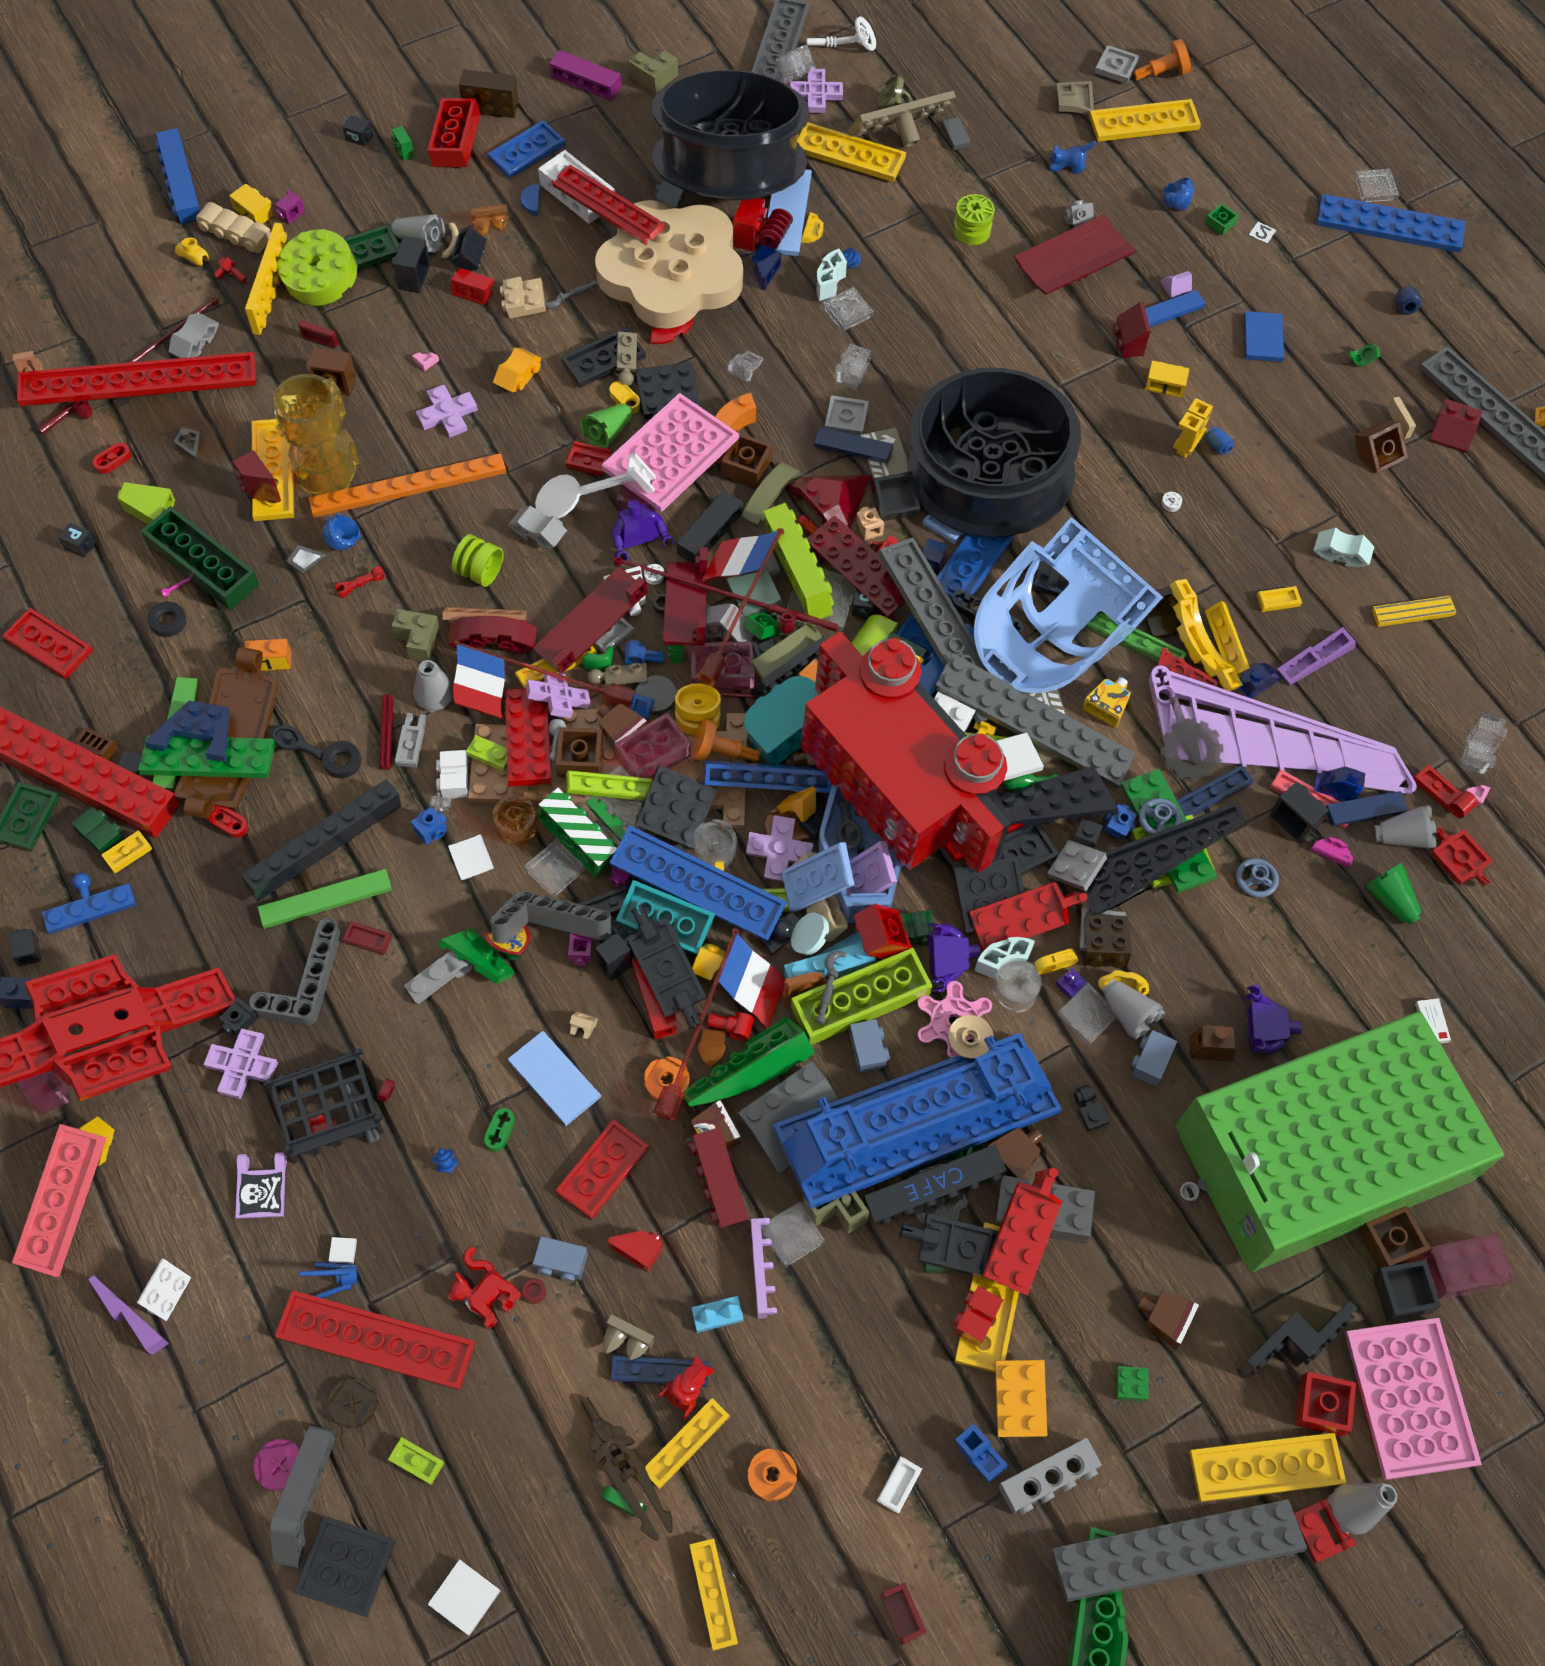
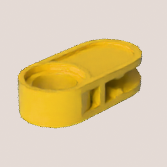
(623, 394)
(1056, 961)

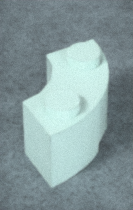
(829, 273)
(1339, 546)
(1002, 953)

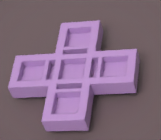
(818, 91)
(446, 410)
(558, 695)
(777, 847)
(240, 1063)

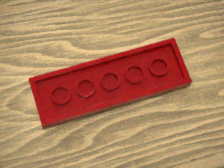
(527, 740)

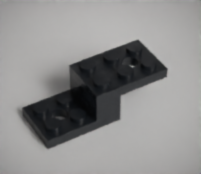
(1298, 1340)

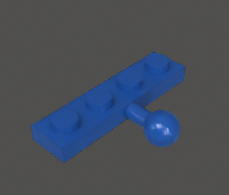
(89, 906)

